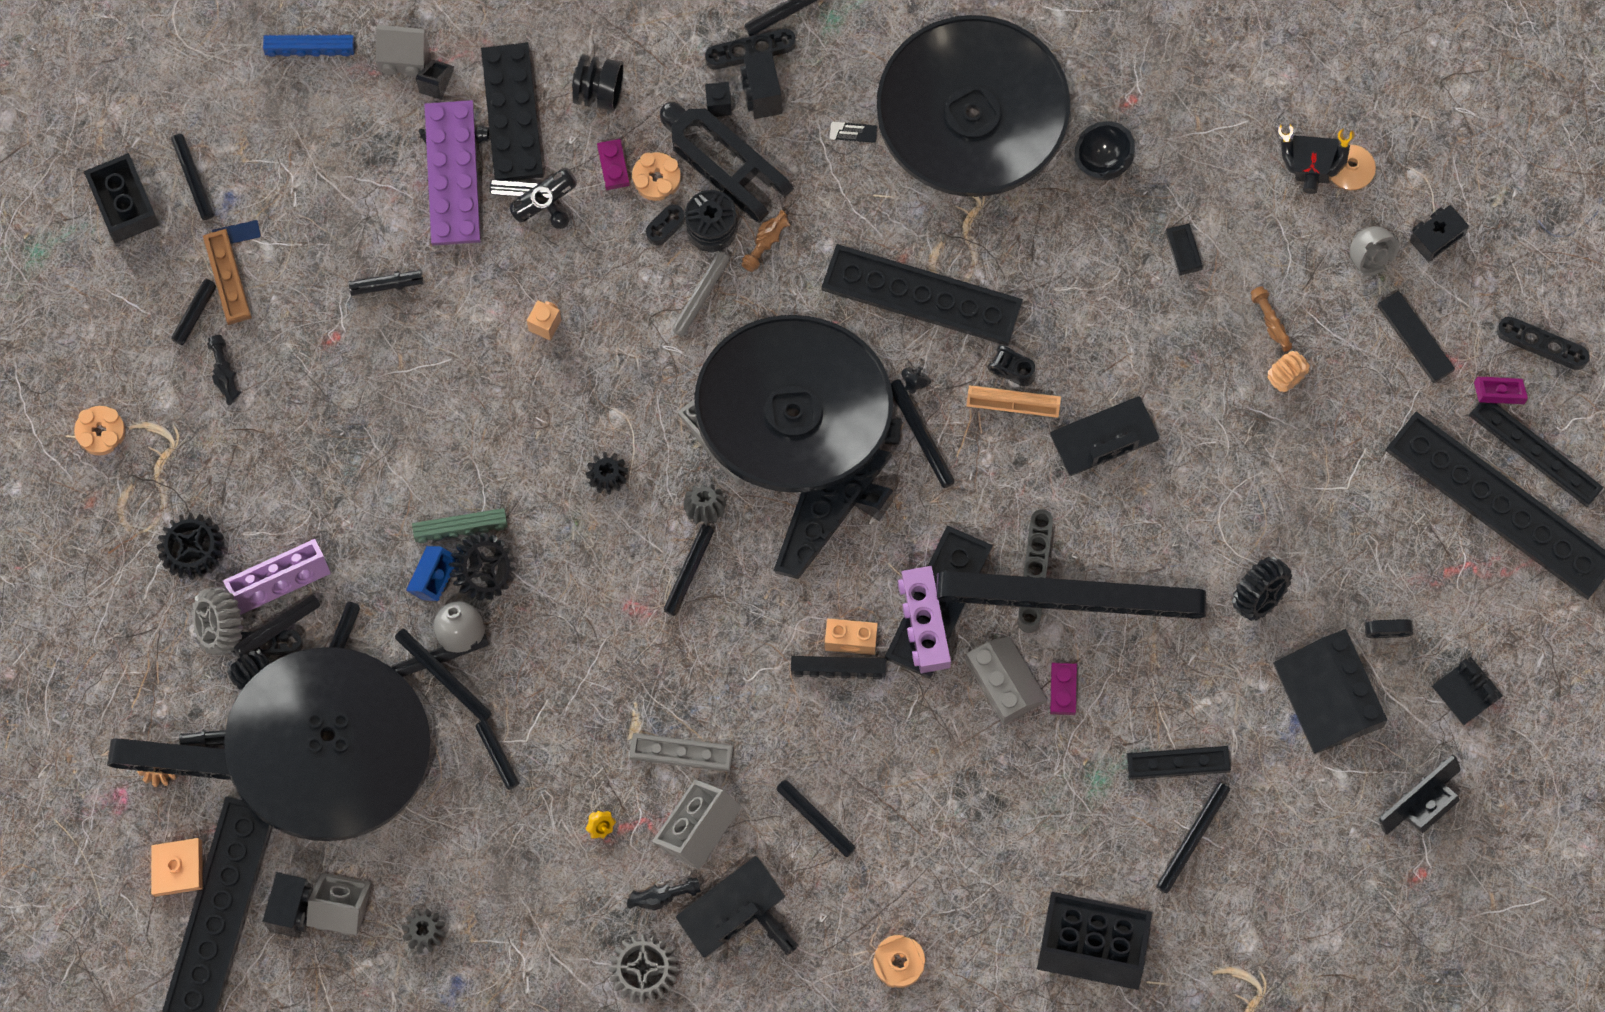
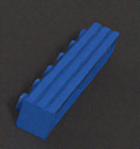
(308, 45)

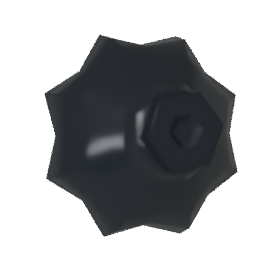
(915, 379)

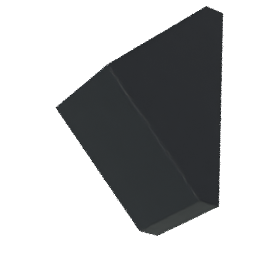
(434, 79)
(876, 501)

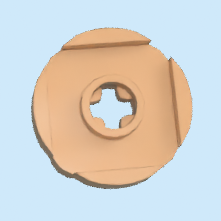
(663, 187)
(109, 439)
(893, 975)

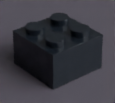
(761, 85)
(288, 905)

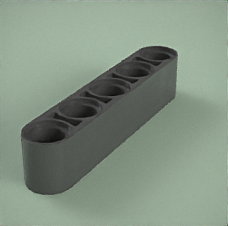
(1036, 559)

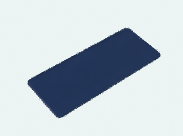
(242, 231)

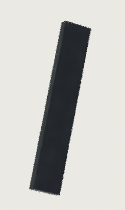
(1537, 452)

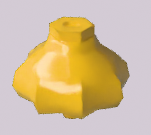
(600, 824)

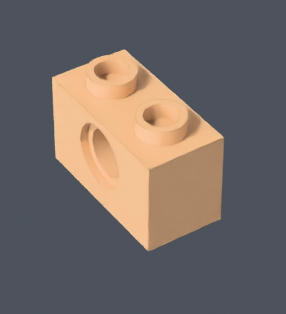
(851, 636)

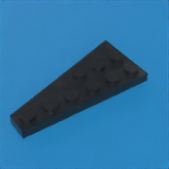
(820, 515)

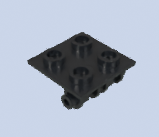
(1467, 690)

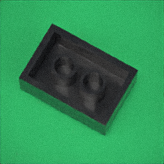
(121, 198)

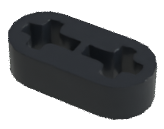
(661, 221)
(1389, 628)

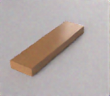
(227, 277)

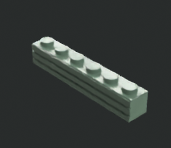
(460, 525)

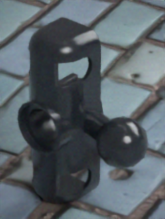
(531, 204)

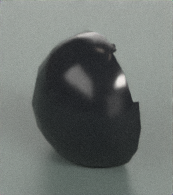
(1105, 150)

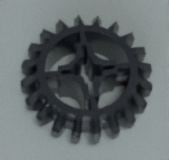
(181, 563)
(494, 581)
(1262, 588)

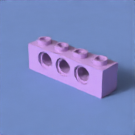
(277, 576)
(923, 581)

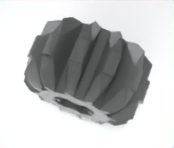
(704, 504)
(433, 927)

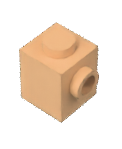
(544, 319)

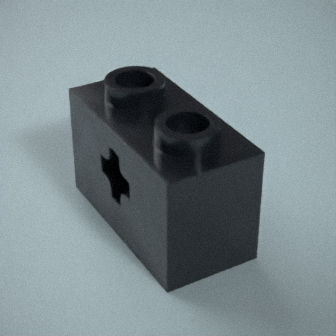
(1431, 243)

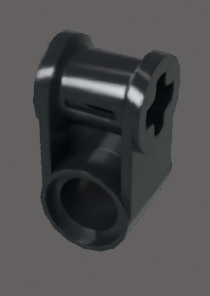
(1008, 363)

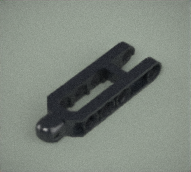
(677, 119)

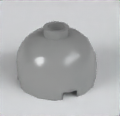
(1372, 249)
(458, 626)

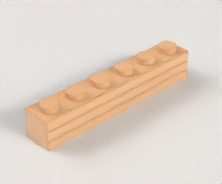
(1013, 401)

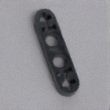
(749, 45)
(1541, 347)

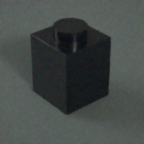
(718, 99)

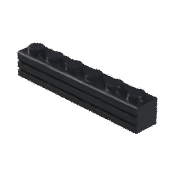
(838, 666)

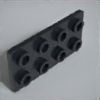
(1104, 436)
(730, 906)

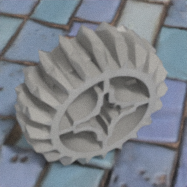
(216, 620)
(631, 969)

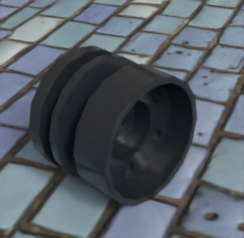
(592, 82)
(713, 233)

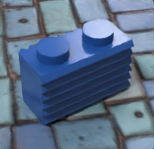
(431, 574)

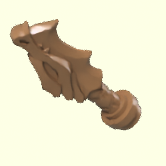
(766, 236)
(1275, 328)

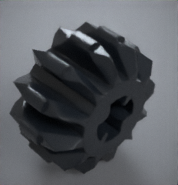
(610, 480)
(247, 667)

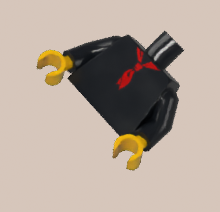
(1314, 158)

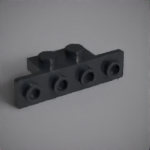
(1426, 801)

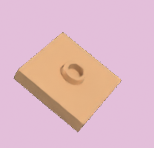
(176, 867)

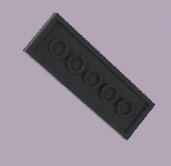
(512, 112)
(953, 553)

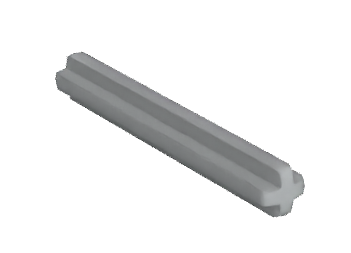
(700, 293)

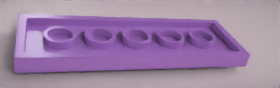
(452, 173)

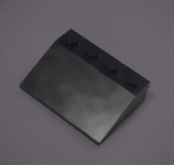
(1330, 692)
(1094, 940)

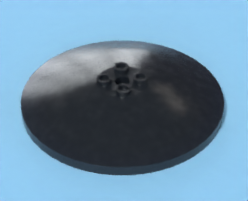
(981, 67)
(803, 367)
(320, 785)

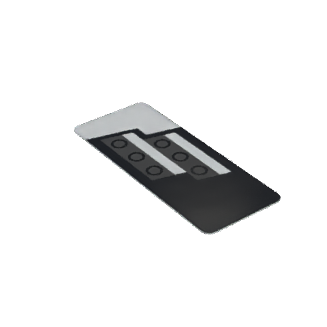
(853, 132)

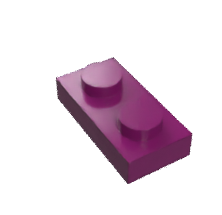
(613, 164)
(1500, 390)
(1063, 689)

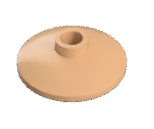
(1359, 176)

